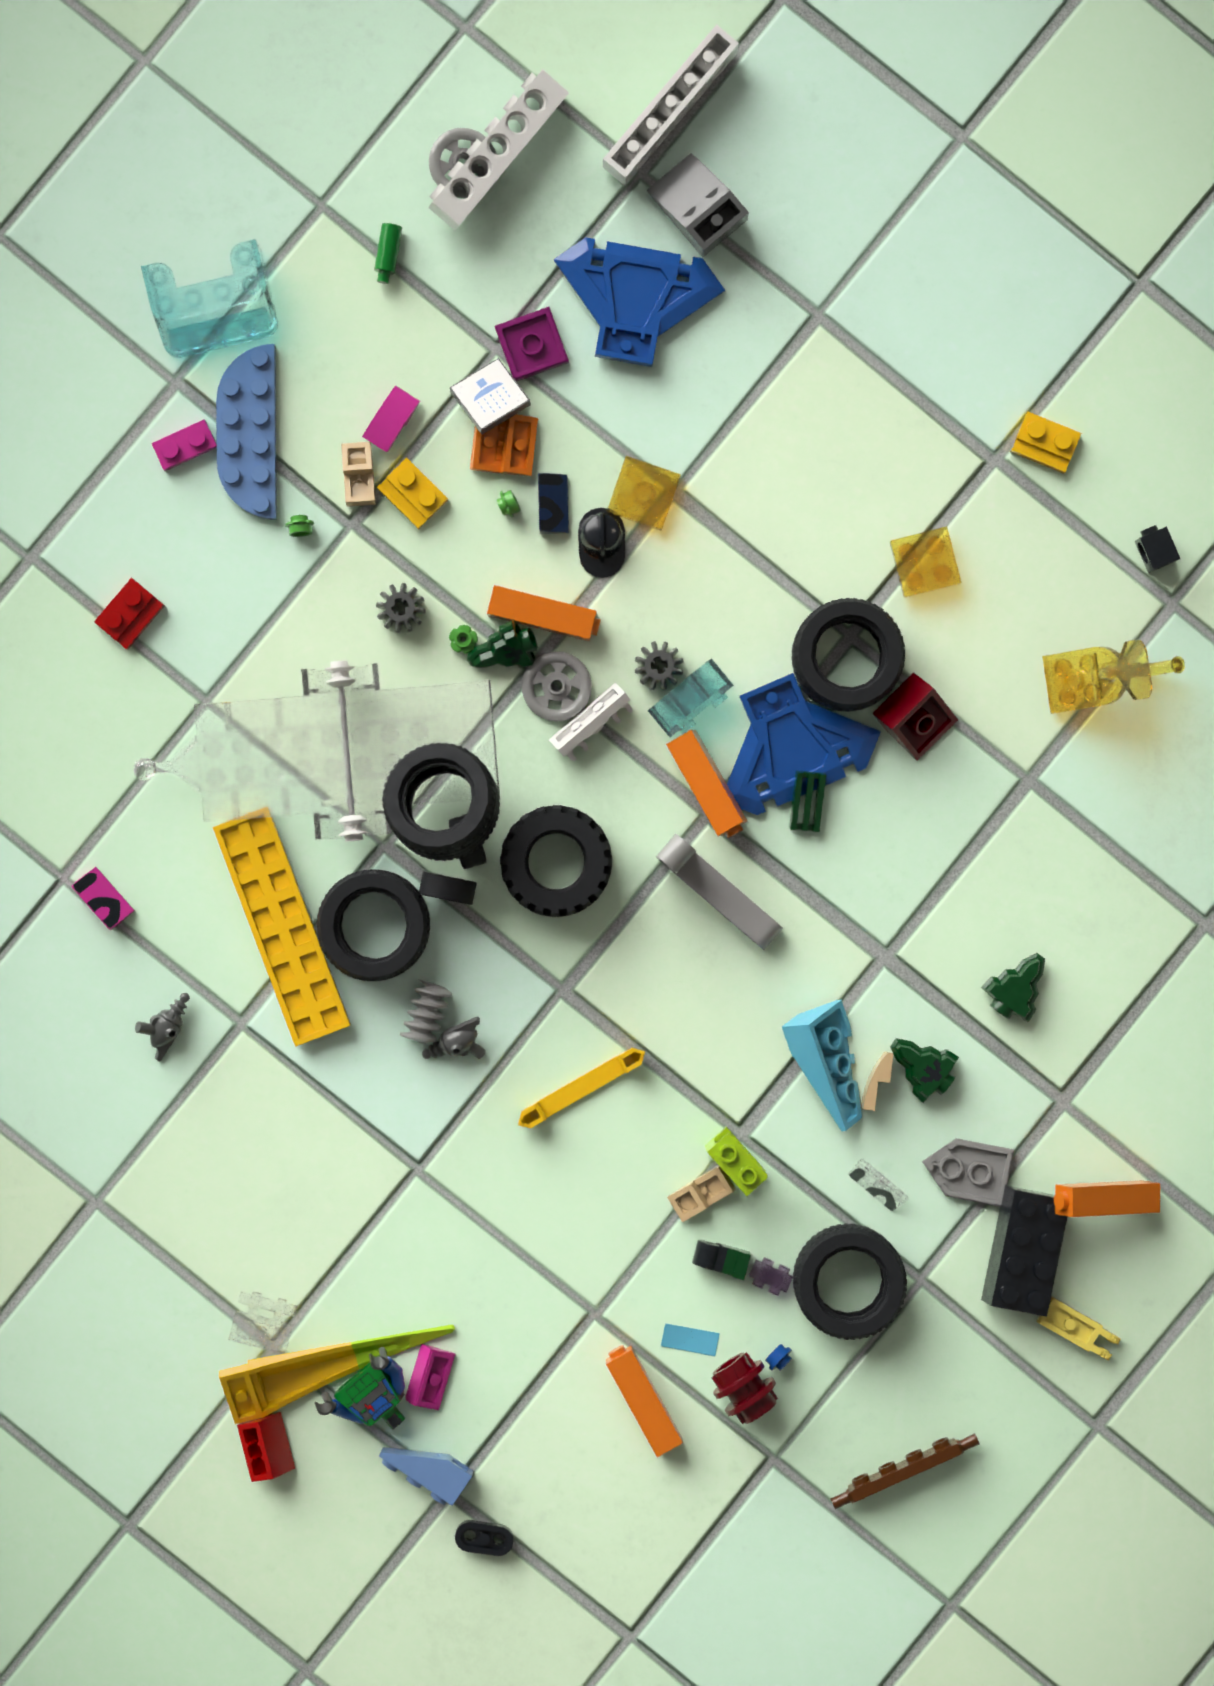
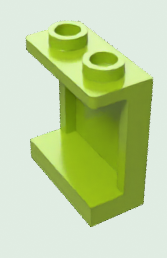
(736, 1161)

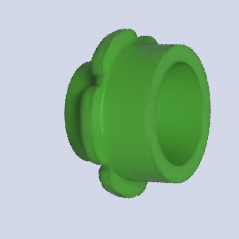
(508, 503)
(300, 526)
(463, 631)

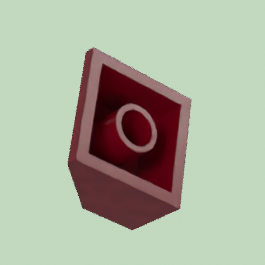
(915, 716)

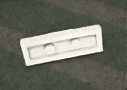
(590, 721)

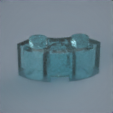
(690, 698)

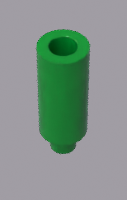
(387, 251)

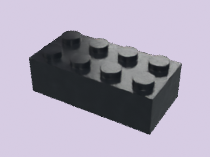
(1024, 1252)

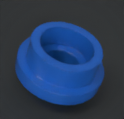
(779, 1358)

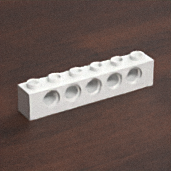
(549, 96)
(670, 105)

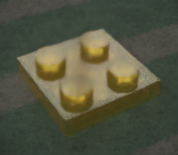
(643, 493)
(925, 562)

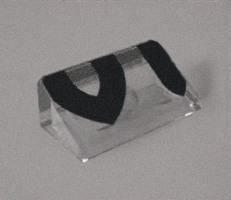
(878, 1185)

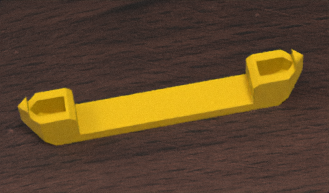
(581, 1087)

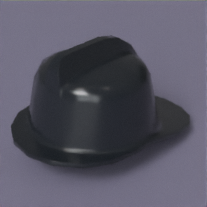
(601, 542)

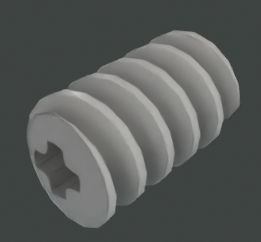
(426, 1013)

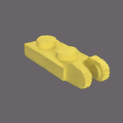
(1076, 1327)

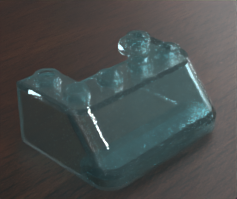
(216, 310)

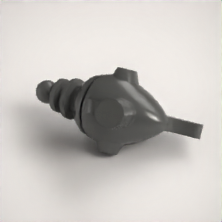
(164, 1026)
(457, 1041)

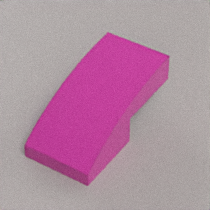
(391, 418)

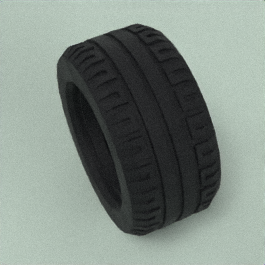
(882, 629)
(422, 765)
(331, 917)
(872, 1317)

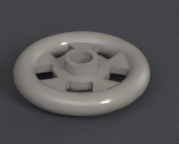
(449, 141)
(559, 661)

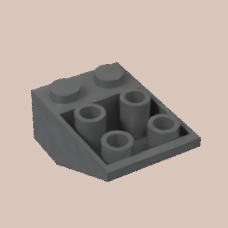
(698, 204)

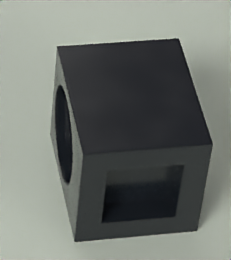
(1156, 548)

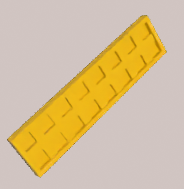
(282, 928)

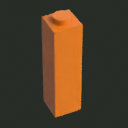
(543, 613)
(707, 784)
(1107, 1198)
(643, 1400)

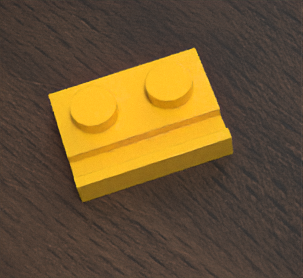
(1045, 442)
(412, 493)

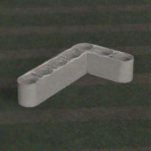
(718, 891)

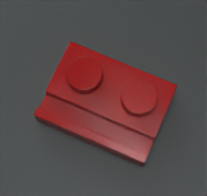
(129, 613)

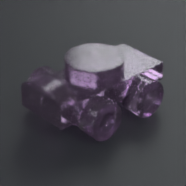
(764, 1272)

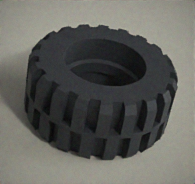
(515, 861)

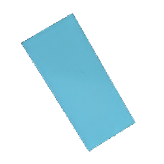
(690, 1339)

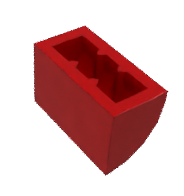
(266, 1447)

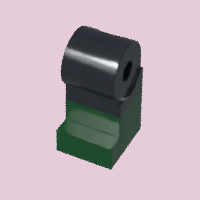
(722, 1258)

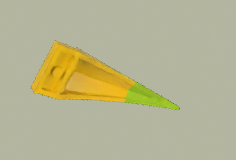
(277, 1380)

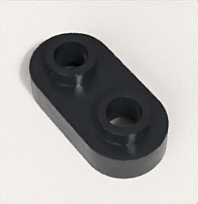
(484, 1540)

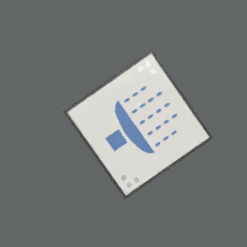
(490, 396)

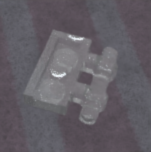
(262, 1331)

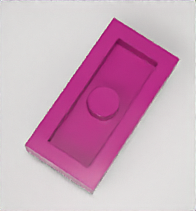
(184, 445)

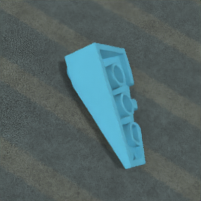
(822, 1052)

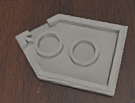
(971, 1170)

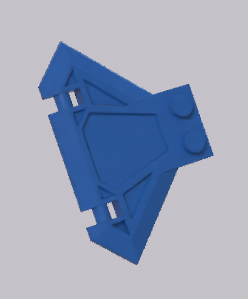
(635, 294)
(790, 737)

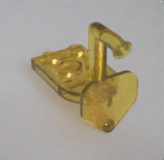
(1085, 675)

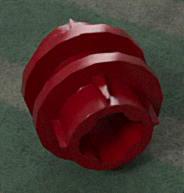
(745, 1389)

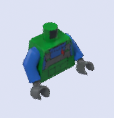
(369, 1394)

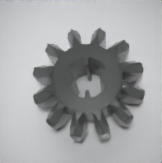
(391, 605)
(664, 658)

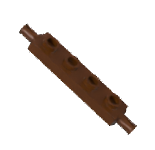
(892, 1473)

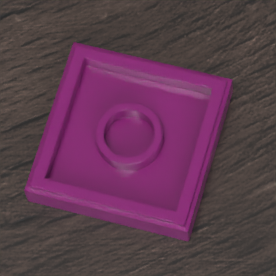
(531, 344)

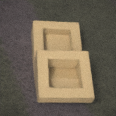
(358, 474)
(880, 1073)
(701, 1193)

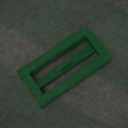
(805, 826)

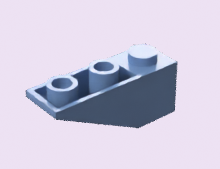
(435, 1471)

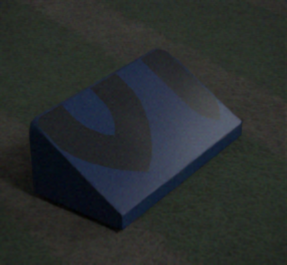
(553, 503)

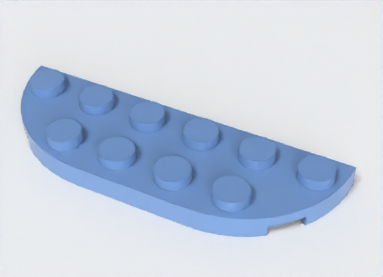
(249, 431)

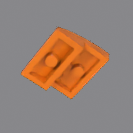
(506, 447)

